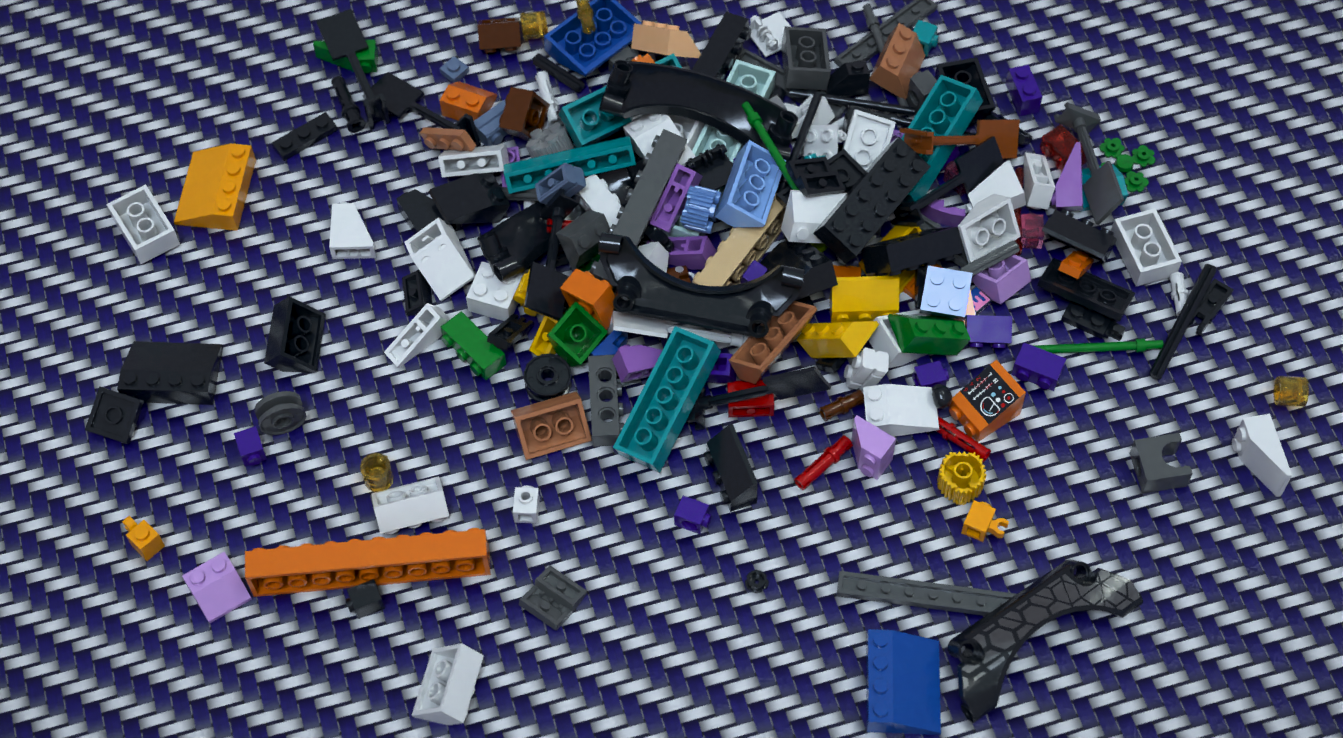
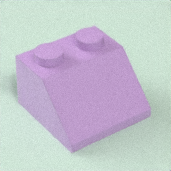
(1003, 278)
(871, 447)
(216, 587)

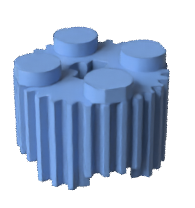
(700, 209)

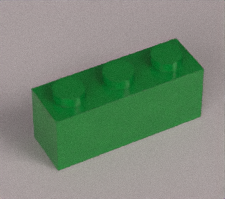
(472, 346)

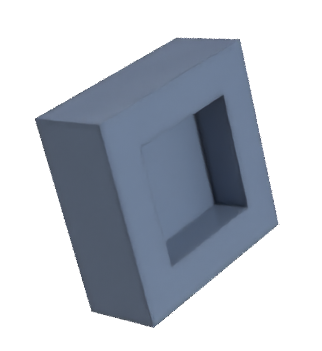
(454, 70)

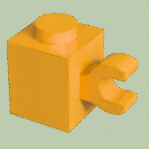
(981, 521)
(143, 538)

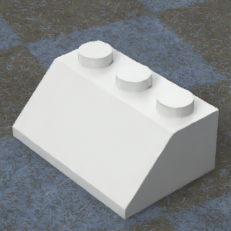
(806, 214)
(410, 505)
(448, 684)

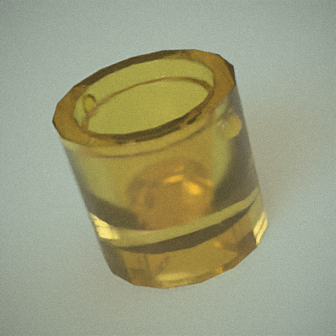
(533, 25)
(1291, 391)
(376, 472)

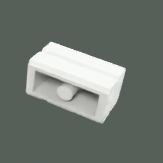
(866, 369)

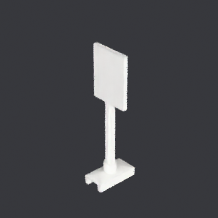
(659, 328)

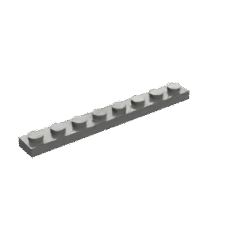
(920, 593)

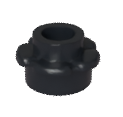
(752, 577)

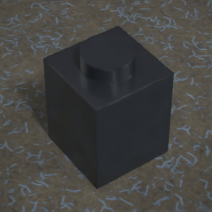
(364, 599)

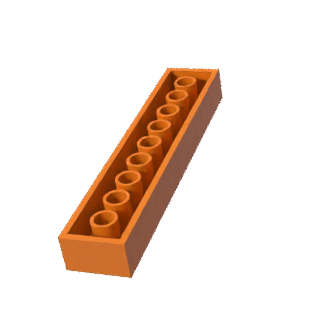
(357, 561)

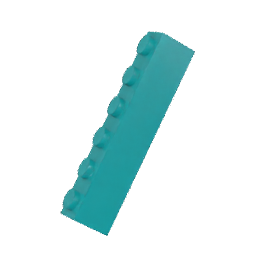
(591, 158)

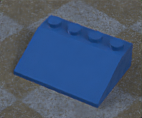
(587, 52)
(902, 683)

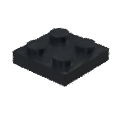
(114, 415)

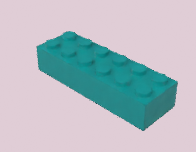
(946, 113)
(588, 124)
(667, 399)

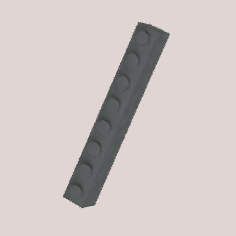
(647, 192)

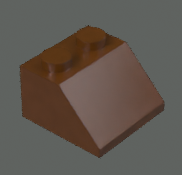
(499, 34)
(523, 113)

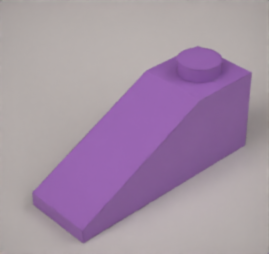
(1068, 189)
(674, 197)
(691, 251)
(635, 361)

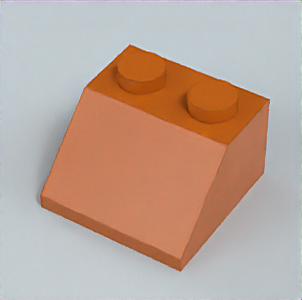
(465, 99)
(591, 293)

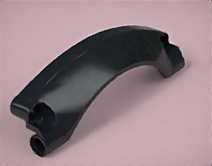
(676, 91)
(525, 237)

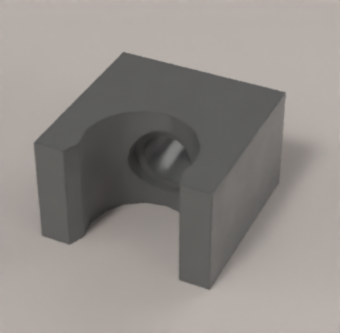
(1152, 470)

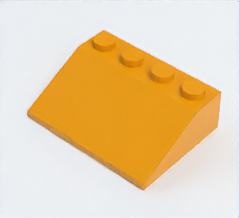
(216, 187)

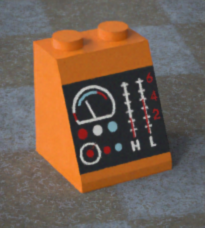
(987, 402)

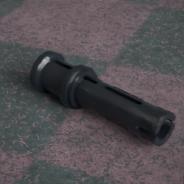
(349, 110)

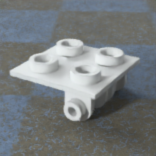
(768, 32)
(823, 140)

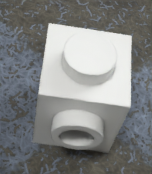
(526, 504)

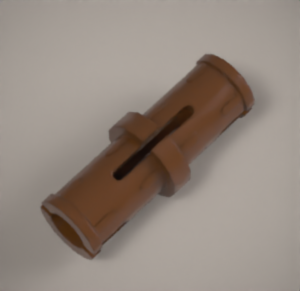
(841, 405)

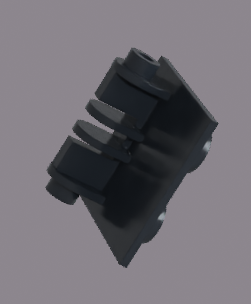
(713, 166)

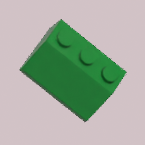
(929, 334)

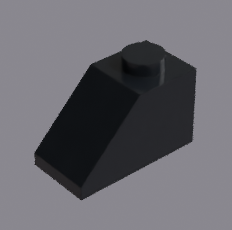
(849, 79)

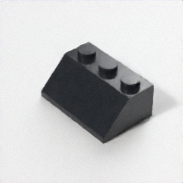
(969, 73)
(1080, 235)
(295, 337)
(731, 469)

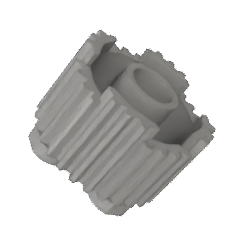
(548, 141)

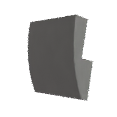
(553, 597)

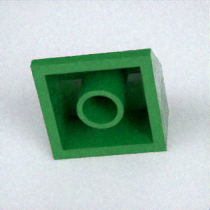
(576, 335)

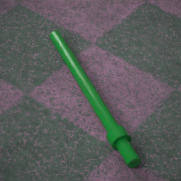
(756, 122)
(1138, 345)

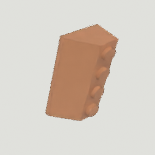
(760, 354)

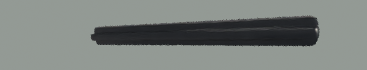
(1182, 321)

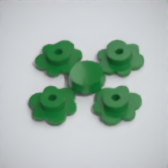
(1126, 163)

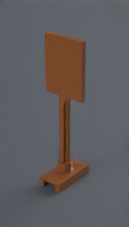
(1005, 132)

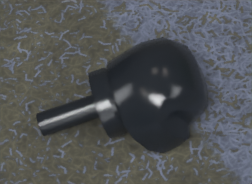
(941, 395)

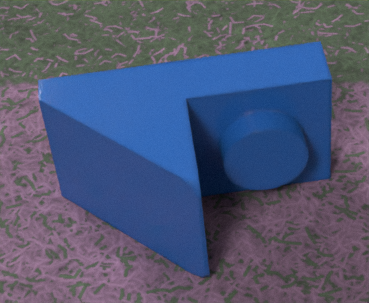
(611, 343)

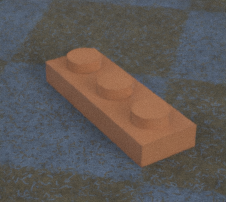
(447, 139)

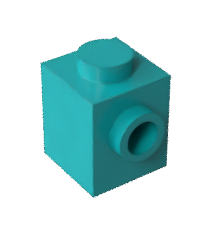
(927, 35)

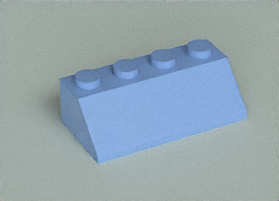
(749, 188)

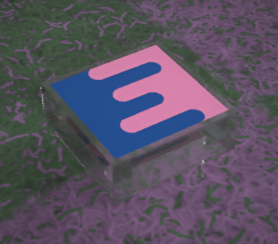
(980, 300)

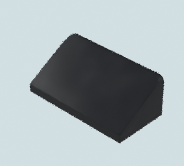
(416, 292)

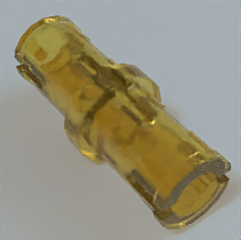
(586, 15)

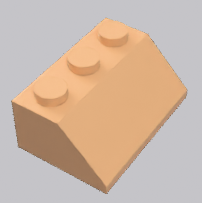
(663, 39)

